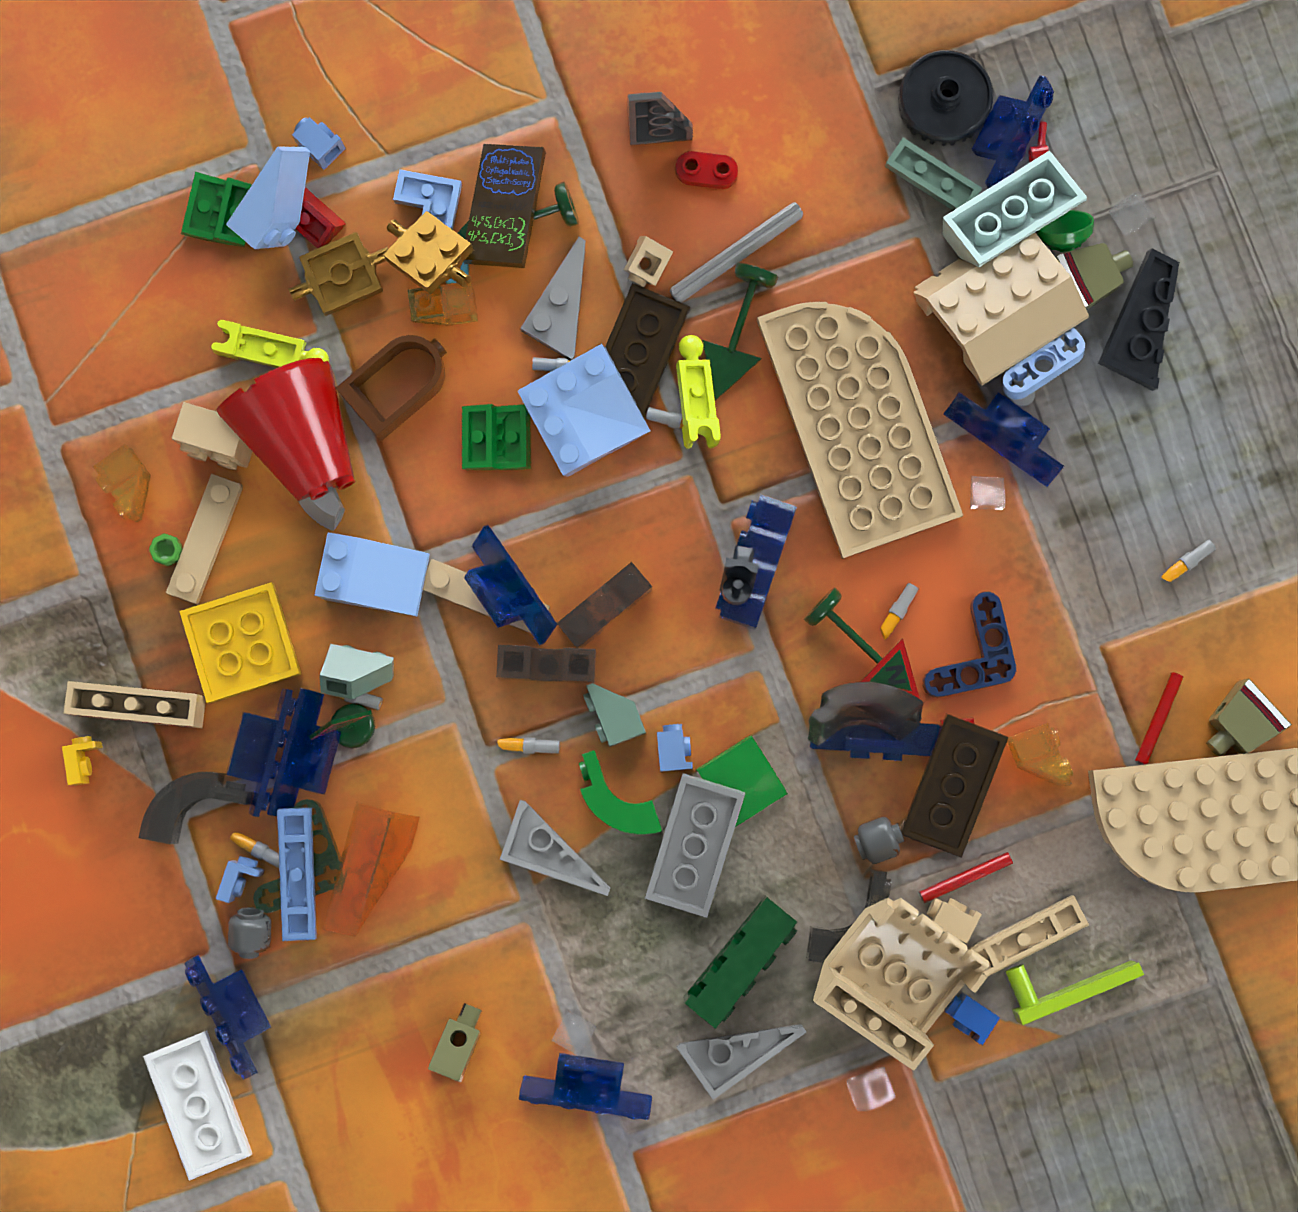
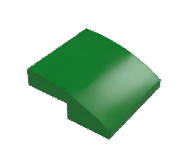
(211, 207)
(496, 437)
(745, 770)

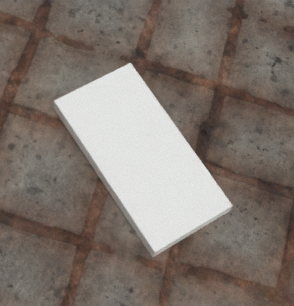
(198, 1105)

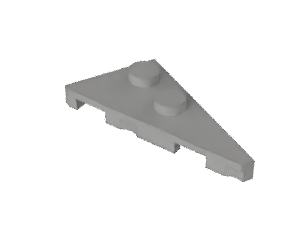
(557, 310)
(540, 849)
(730, 1058)

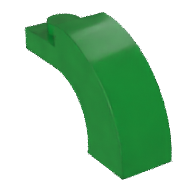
(618, 814)

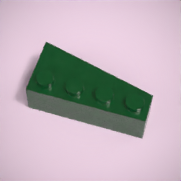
(740, 962)

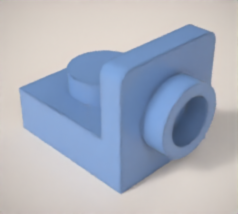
(232, 881)

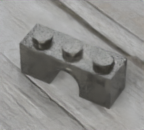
(604, 606)
(546, 665)

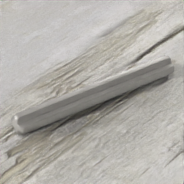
(736, 252)

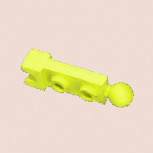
(263, 346)
(696, 394)

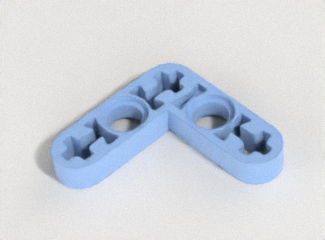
(1052, 352)

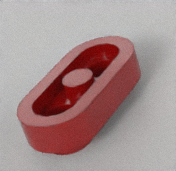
(706, 172)

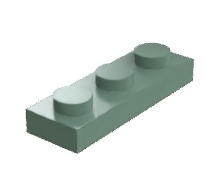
(931, 175)

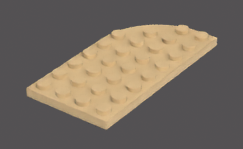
(859, 424)
(1203, 820)

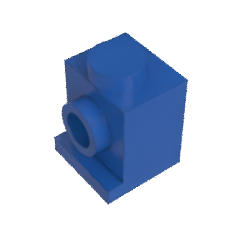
(971, 1017)

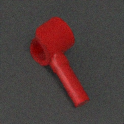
(1041, 148)

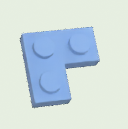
(432, 193)

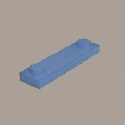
(297, 874)

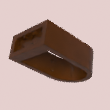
(363, 407)

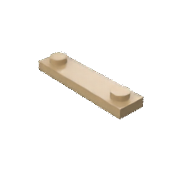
(204, 539)
(450, 584)
(1031, 934)

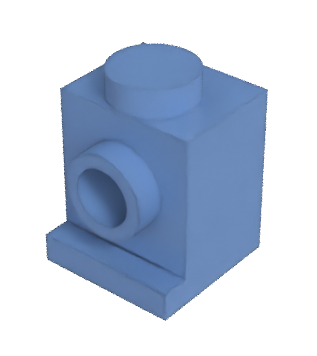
(319, 140)
(673, 748)

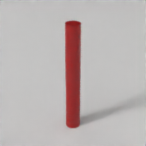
(1159, 718)
(965, 877)

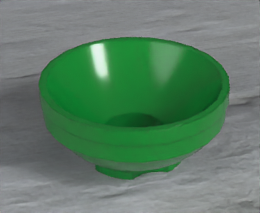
(1067, 231)

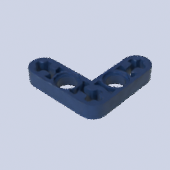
(989, 654)

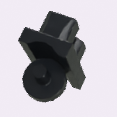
(739, 576)

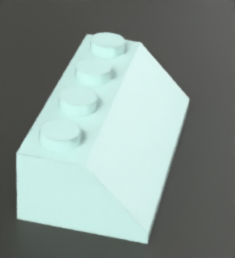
(1011, 210)

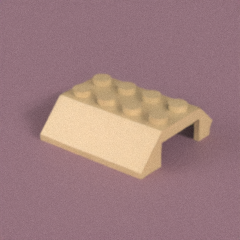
(1003, 306)
(896, 977)

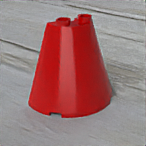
(294, 427)

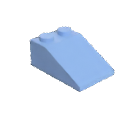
(274, 200)
(371, 574)

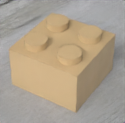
(206, 434)

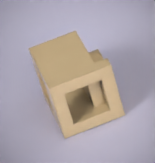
(657, 256)
(952, 918)

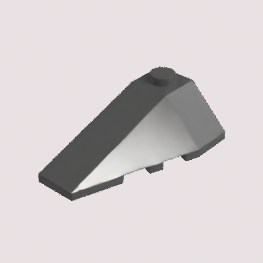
(656, 120)

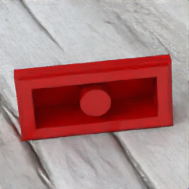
(317, 221)

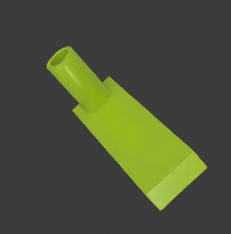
(1032, 1008)

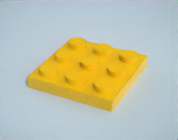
(240, 642)

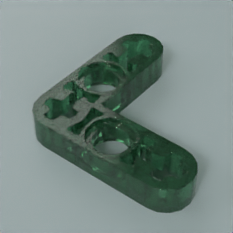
(329, 857)

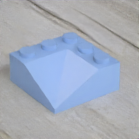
(583, 410)

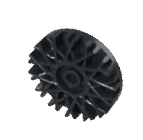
(940, 116)

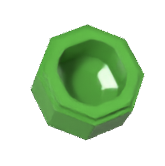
(165, 549)

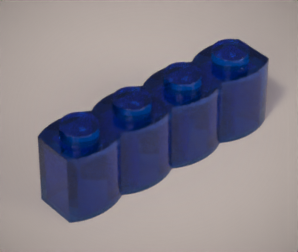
(767, 537)

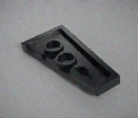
(1140, 328)

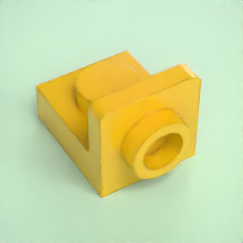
(76, 764)

